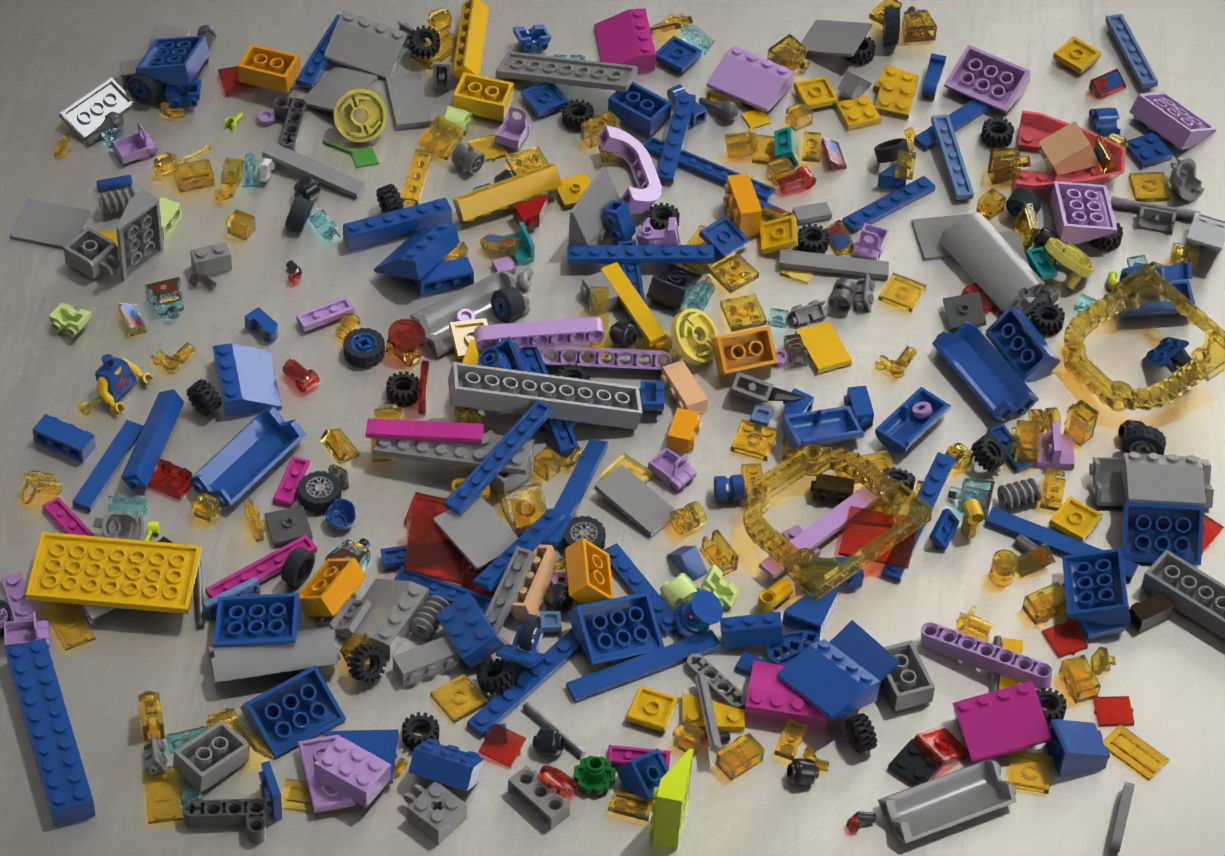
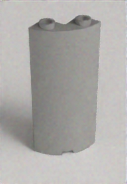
(990, 261)
(475, 297)
(1109, 488)
(238, 662)
(947, 800)

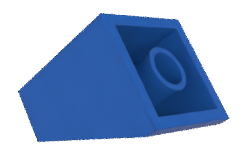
(1076, 747)

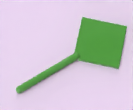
(361, 157)

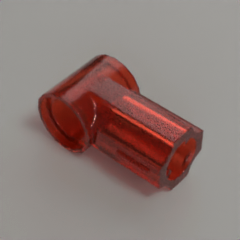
(800, 178)
(303, 378)

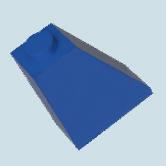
(809, 613)

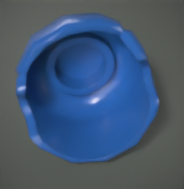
(341, 514)

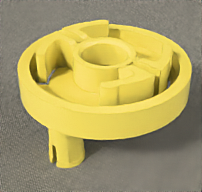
(374, 108)
(1072, 258)
(684, 340)

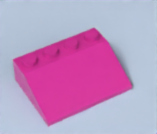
(627, 40)
(775, 701)
(1001, 721)

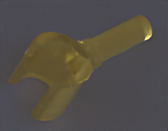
(909, 133)
(85, 407)

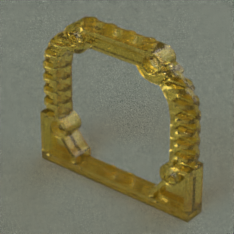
(1141, 287)
(802, 565)

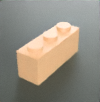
(684, 387)

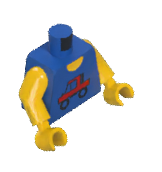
(116, 378)

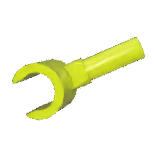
(231, 120)
(153, 527)

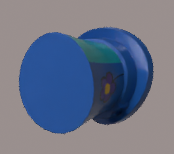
(698, 614)

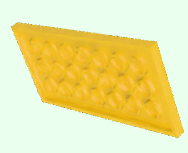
(114, 572)

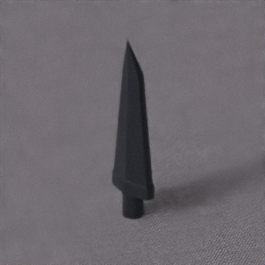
(783, 395)

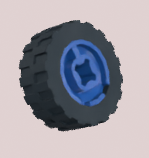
(364, 347)

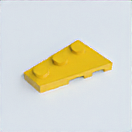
(727, 717)

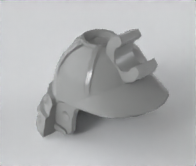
(1184, 179)
(121, 525)

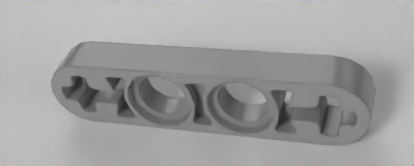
(717, 681)
(1121, 818)

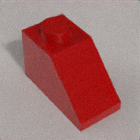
(531, 212)

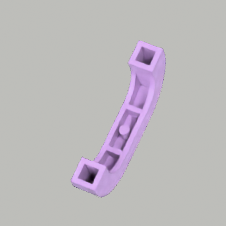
(641, 165)

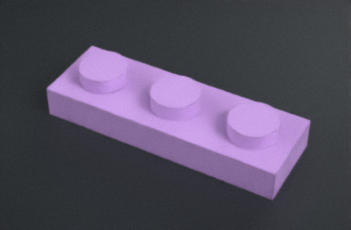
(325, 313)
(16, 597)

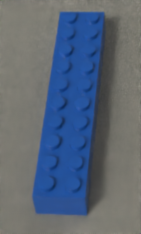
(50, 732)

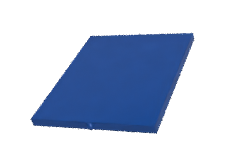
(864, 650)
(378, 742)

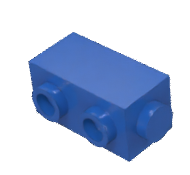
(619, 221)
(860, 404)

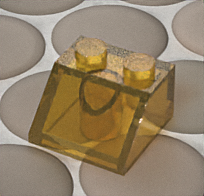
(523, 505)

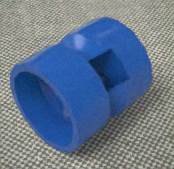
(493, 358)
(735, 485)

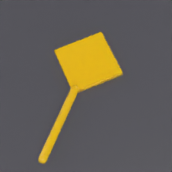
(755, 118)

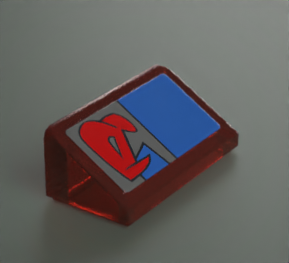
(1107, 84)
(832, 154)

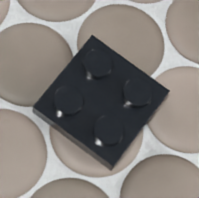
(914, 764)

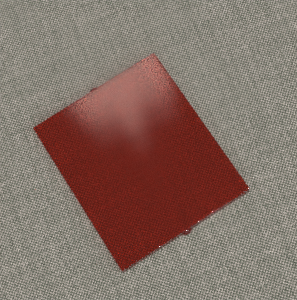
(867, 524)
(430, 550)

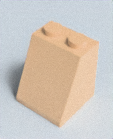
(1068, 150)

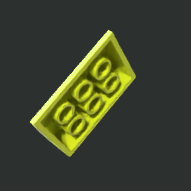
(671, 802)

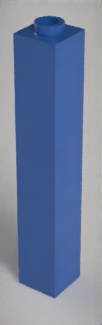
(152, 439)

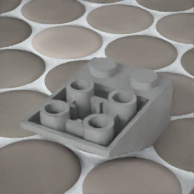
(1207, 232)

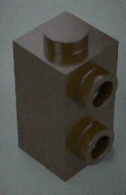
(831, 488)
(1151, 612)

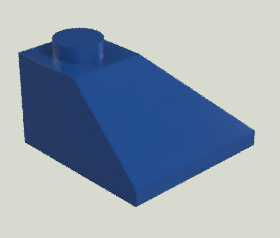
(643, 773)

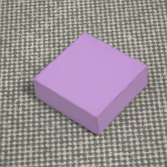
(505, 264)

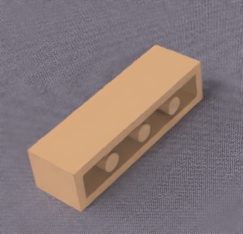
(535, 583)

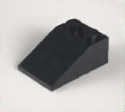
(673, 286)

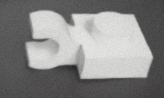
(265, 168)

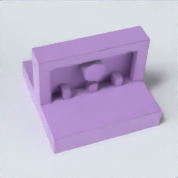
(1055, 449)

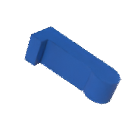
(934, 74)
(700, 111)
(1175, 271)

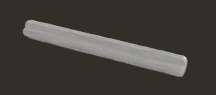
(708, 713)

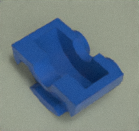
(532, 39)
(184, 96)
(1105, 120)
(652, 395)

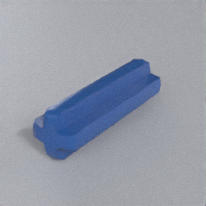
(114, 182)

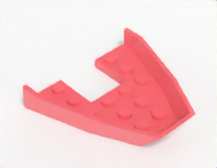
(1036, 127)

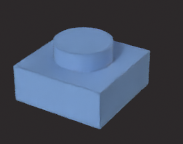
(762, 415)
(551, 621)

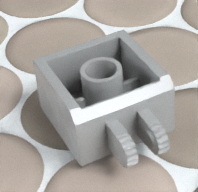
(92, 253)
(435, 811)

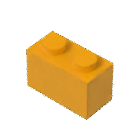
(683, 430)

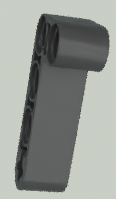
(295, 115)
(200, 815)

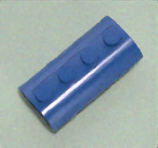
(1164, 307)
(820, 427)
(904, 429)

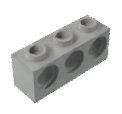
(539, 806)

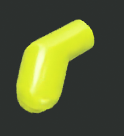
(1112, 280)

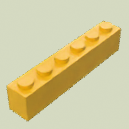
(470, 38)
(507, 192)

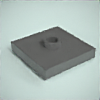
(963, 309)
(287, 525)

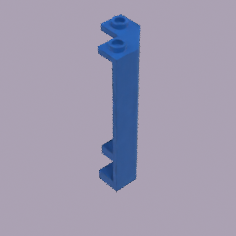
(985, 371)
(247, 457)

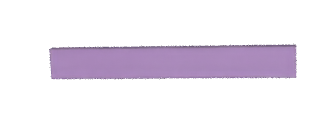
(823, 527)

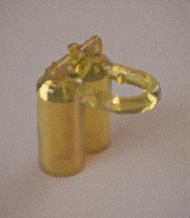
(741, 144)
(41, 483)
(974, 625)

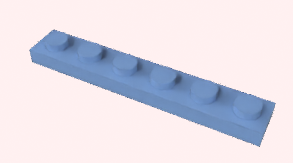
(1131, 51)
(952, 157)

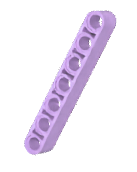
(541, 332)
(597, 352)
(986, 655)

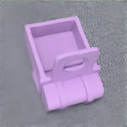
(513, 130)
(135, 146)
(870, 242)
(672, 469)
(26, 631)

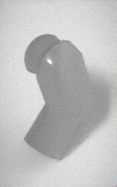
(522, 278)

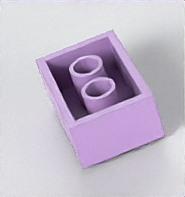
(352, 771)

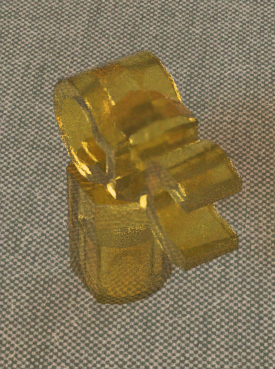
(172, 363)
(896, 367)

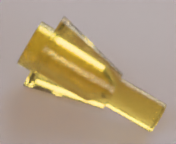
(460, 250)

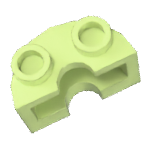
(458, 116)
(69, 320)
(722, 589)
(678, 591)

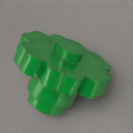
(594, 775)

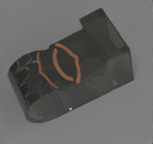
(795, 348)

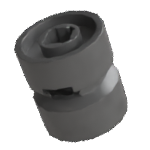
(468, 158)
(843, 295)

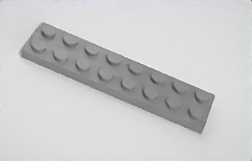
(567, 71)
(453, 452)

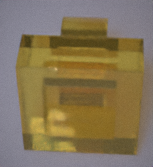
(1101, 661)

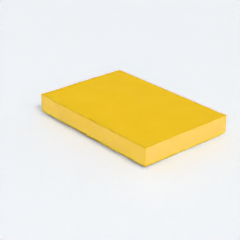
(824, 347)

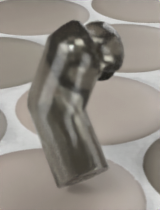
(341, 474)

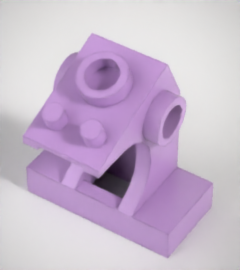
(666, 236)

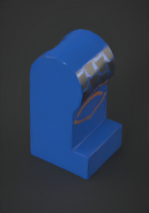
(262, 324)

